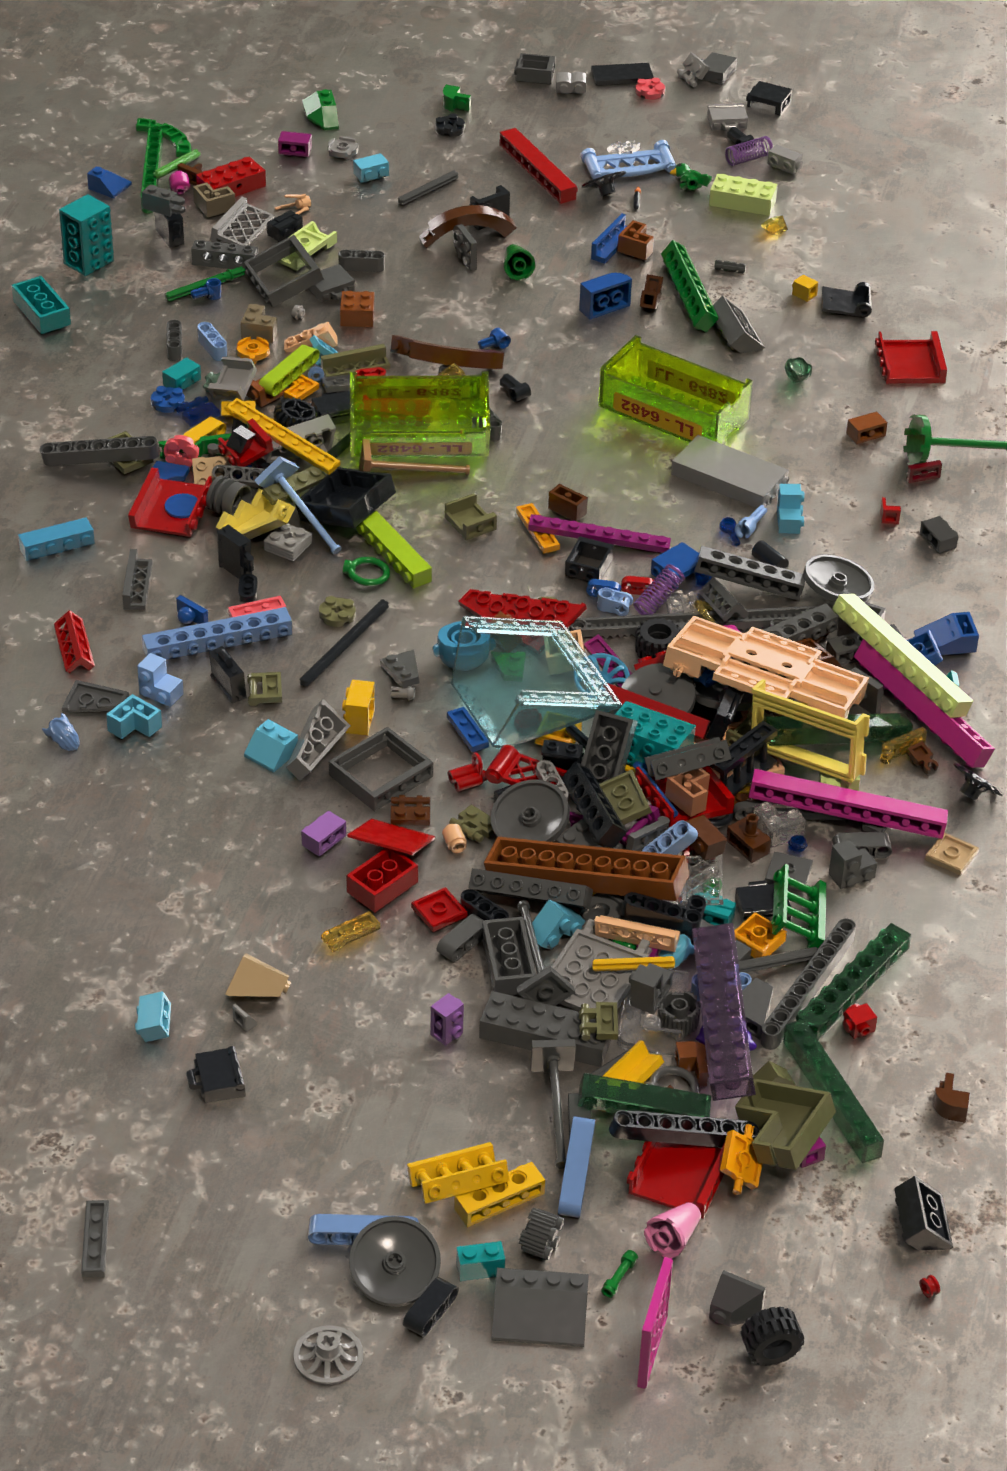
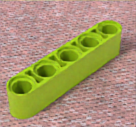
(289, 369)

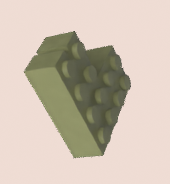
(788, 1121)

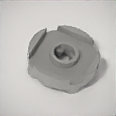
(343, 148)

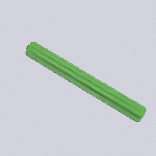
(172, 166)

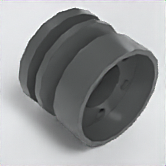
(226, 495)

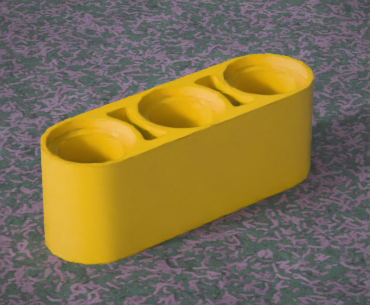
(206, 428)

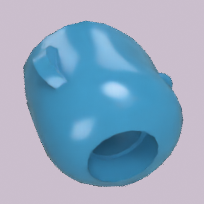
(447, 643)

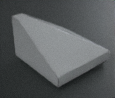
(243, 1018)

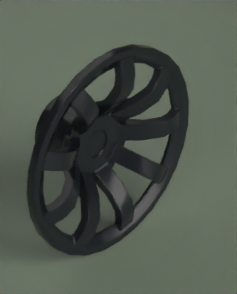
(605, 187)
(974, 787)

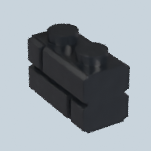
(284, 225)

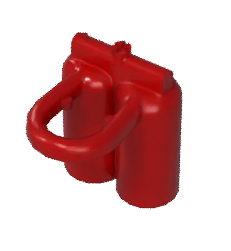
(468, 775)

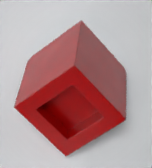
(889, 514)

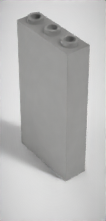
(729, 472)

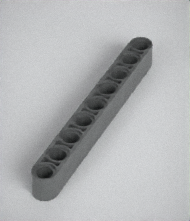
(808, 982)

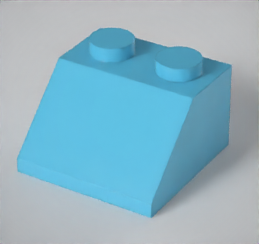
(271, 745)

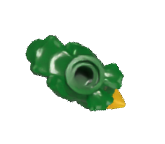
(691, 178)

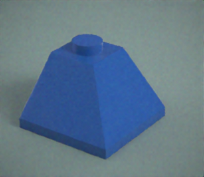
(106, 182)

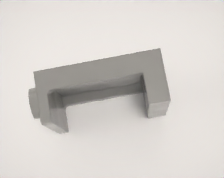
(234, 379)

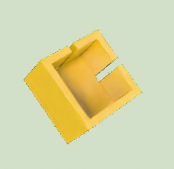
(359, 706)

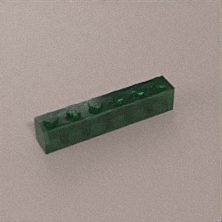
(618, 1094)

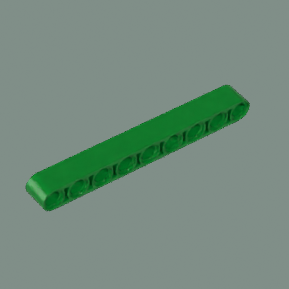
(152, 159)

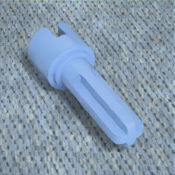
(748, 524)

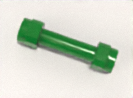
(611, 1286)

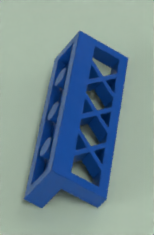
(607, 243)

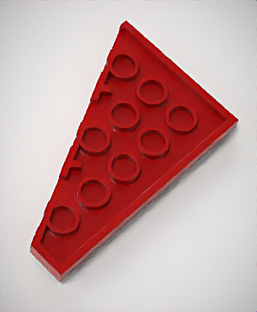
(520, 607)

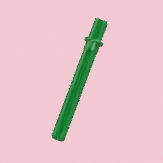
(186, 290)

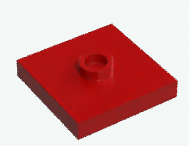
(439, 909)

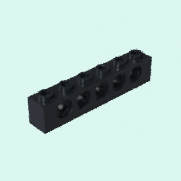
(594, 805)

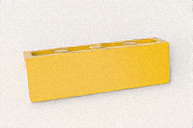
(635, 1065)

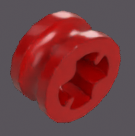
(929, 1286)

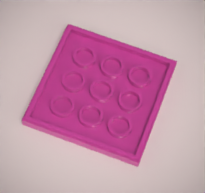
(655, 1323)

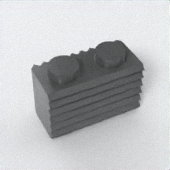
(939, 534)

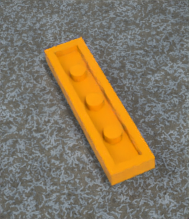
(546, 542)

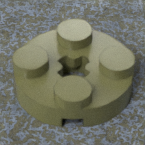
(346, 610)

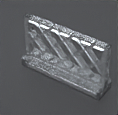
(716, 879)

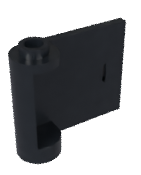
(848, 302)

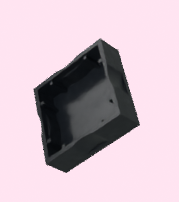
(347, 496)

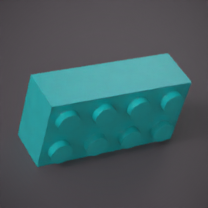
(41, 304)

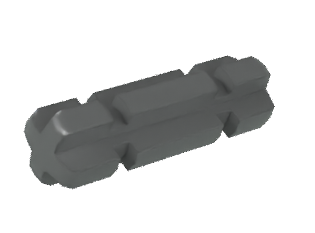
(730, 266)

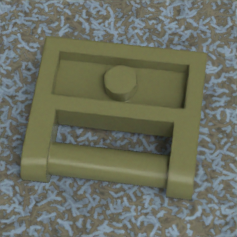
(271, 688)

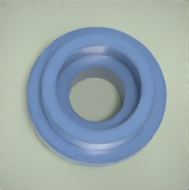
(313, 370)

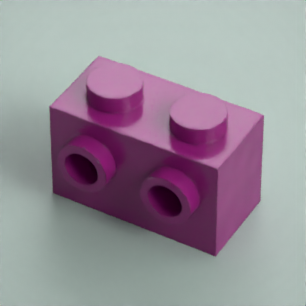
(294, 143)

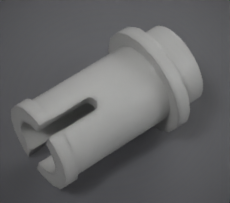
(407, 692)

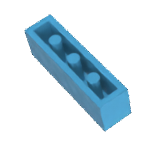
(56, 539)

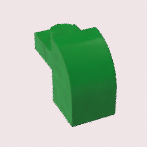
(454, 99)

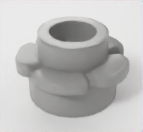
(298, 312)

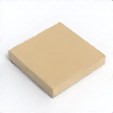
(952, 854)

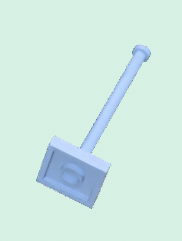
(277, 473)

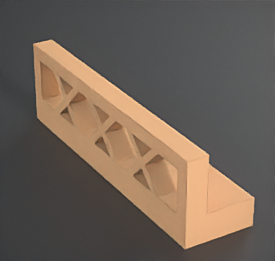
(634, 932)

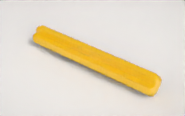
(621, 964)

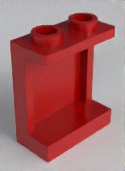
(259, 447)

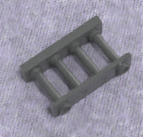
(687, 758)

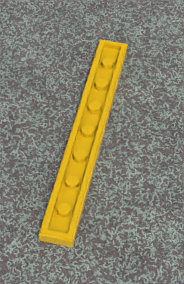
(284, 436)

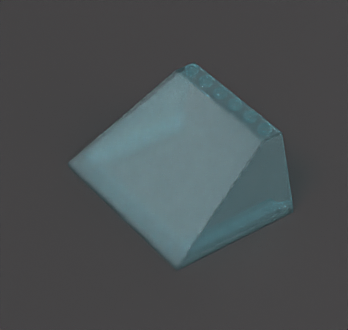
(526, 678)

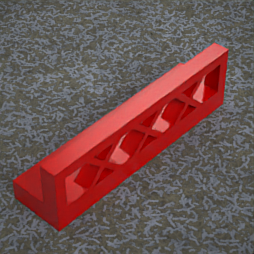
(77, 638)

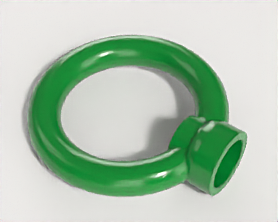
(350, 566)

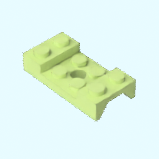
(312, 241)

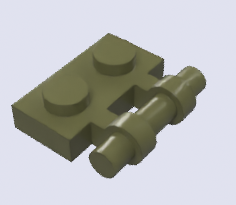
(478, 823)
(606, 1021)

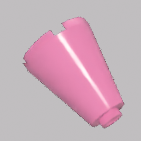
(672, 1229)

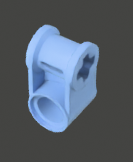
(612, 601)

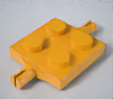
(740, 1160)

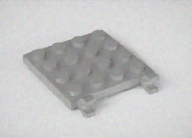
(591, 986)

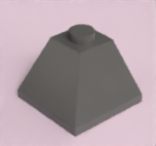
(735, 1300)

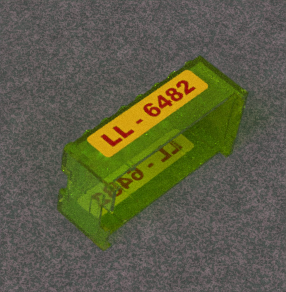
(673, 393)
(420, 415)

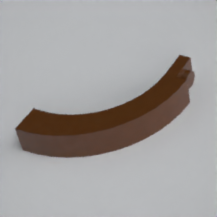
(467, 216)

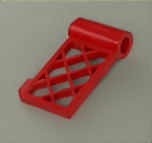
(507, 764)

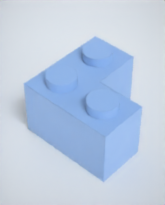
(155, 681)

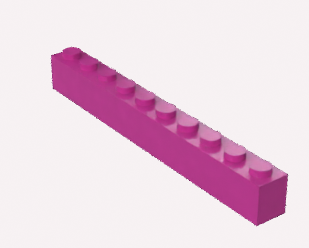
(952, 731)
(848, 803)

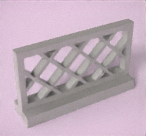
(232, 217)

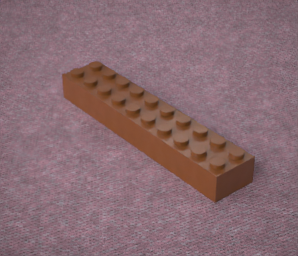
(597, 867)

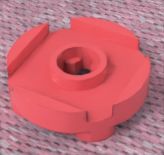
(650, 88)
(172, 448)

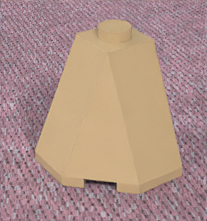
(257, 979)

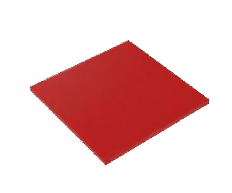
(391, 836)

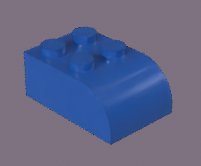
(605, 294)

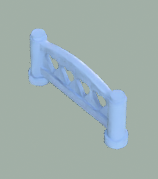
(660, 154)

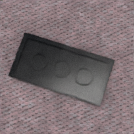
(621, 73)

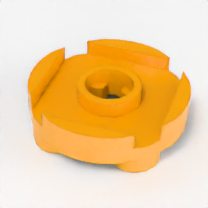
(253, 348)

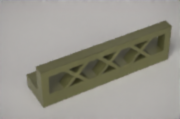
(354, 359)

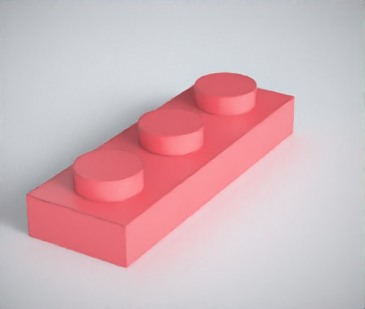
(256, 606)

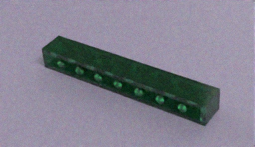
(882, 728)
(824, 1076)

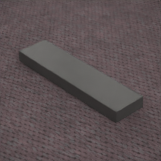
(95, 1238)

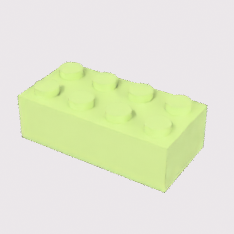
(743, 194)

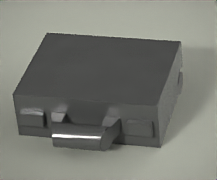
(720, 67)
(334, 282)

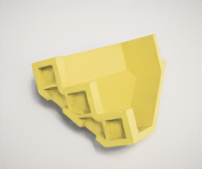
(258, 516)

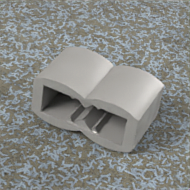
(571, 82)

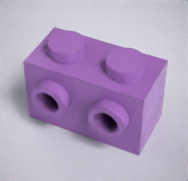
(323, 833)
(447, 1019)

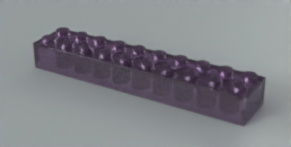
(723, 1012)

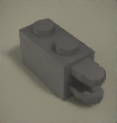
(162, 201)

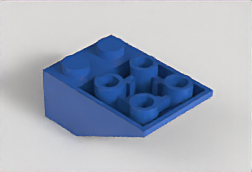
(953, 633)

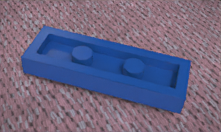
(467, 729)

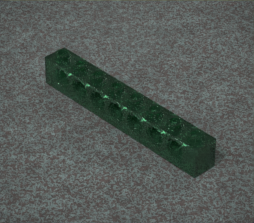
(855, 979)

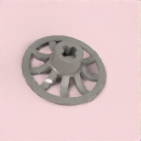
(328, 1350)

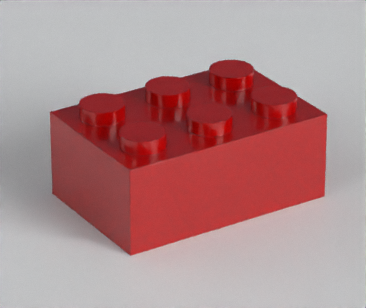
(382, 879)

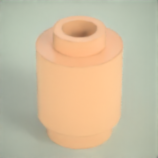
(454, 838)

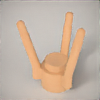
(303, 202)

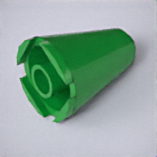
(518, 262)

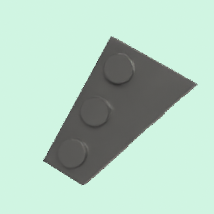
(402, 668)
(92, 698)

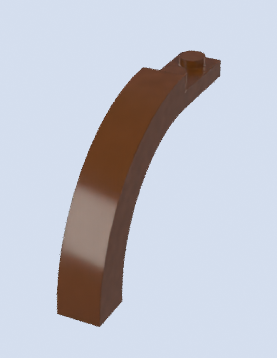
(447, 355)

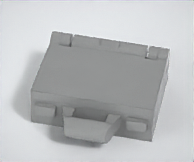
(727, 116)

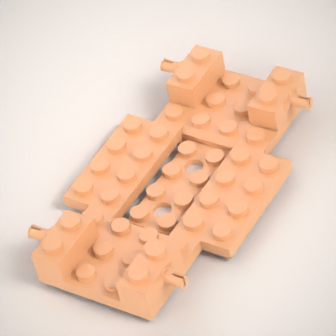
(807, 681)

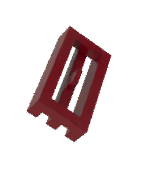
(924, 468)

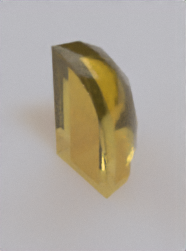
(775, 225)

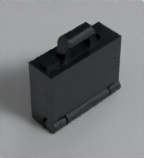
(335, 405)
(234, 552)
(227, 675)
(725, 713)
(756, 898)
(218, 1075)

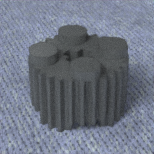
(680, 1012)
(541, 1233)

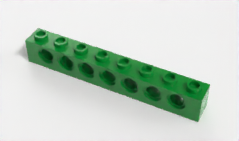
(689, 286)

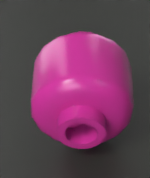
(179, 182)

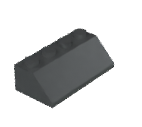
(736, 327)

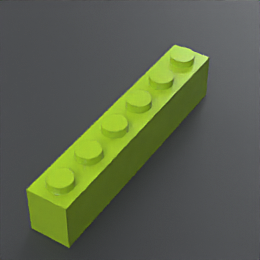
(395, 550)

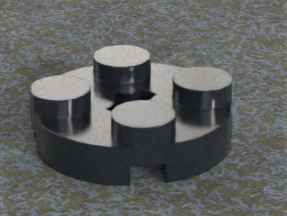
(450, 125)

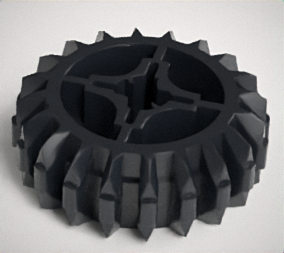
(294, 411)

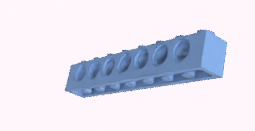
(218, 633)

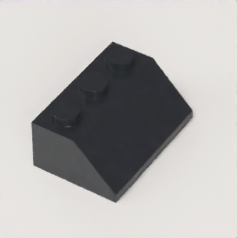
(922, 1216)

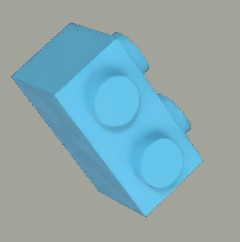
(371, 167)
(153, 1016)

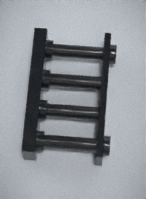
(743, 750)

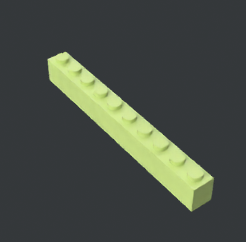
(902, 655)

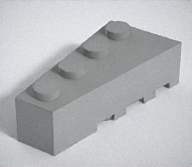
(316, 431)
(318, 736)

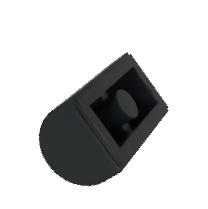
(768, 555)

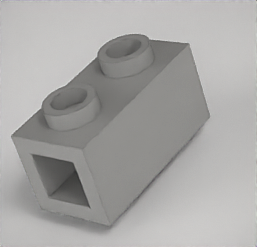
(785, 159)

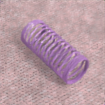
(735, 152)
(670, 574)

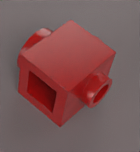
(859, 1020)

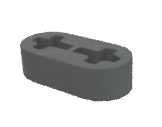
(746, 807)

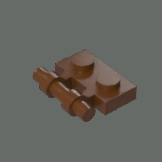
(410, 815)

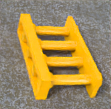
(458, 1172)

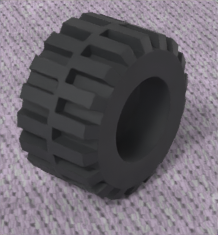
(655, 636)
(772, 1336)

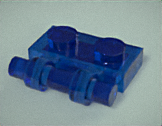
(198, 414)

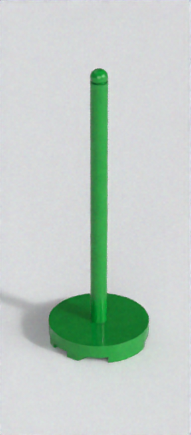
(920, 440)

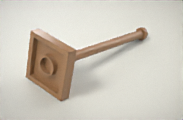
(367, 463)

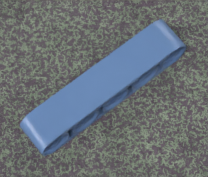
(576, 1167)
(339, 1228)

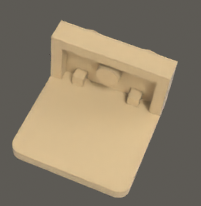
(203, 467)

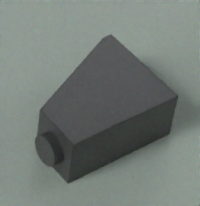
(757, 1005)

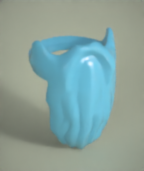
(682, 951)

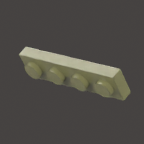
(299, 482)

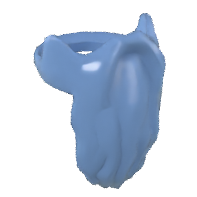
(63, 733)

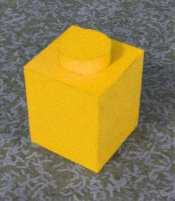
(805, 288)

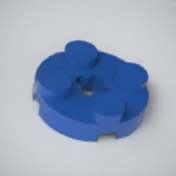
(167, 398)

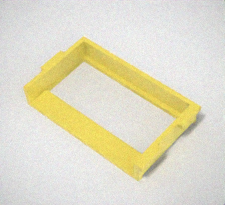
(854, 730)

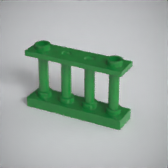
(815, 906)

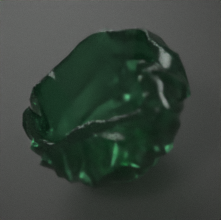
(798, 369)

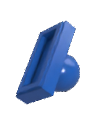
(190, 611)

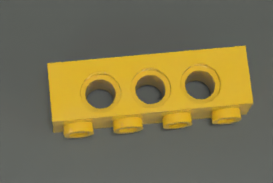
(487, 1202)

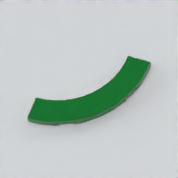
(169, 132)

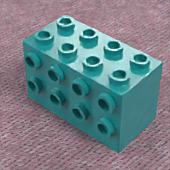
(86, 235)
(655, 732)

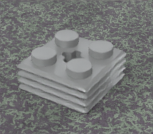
(288, 541)

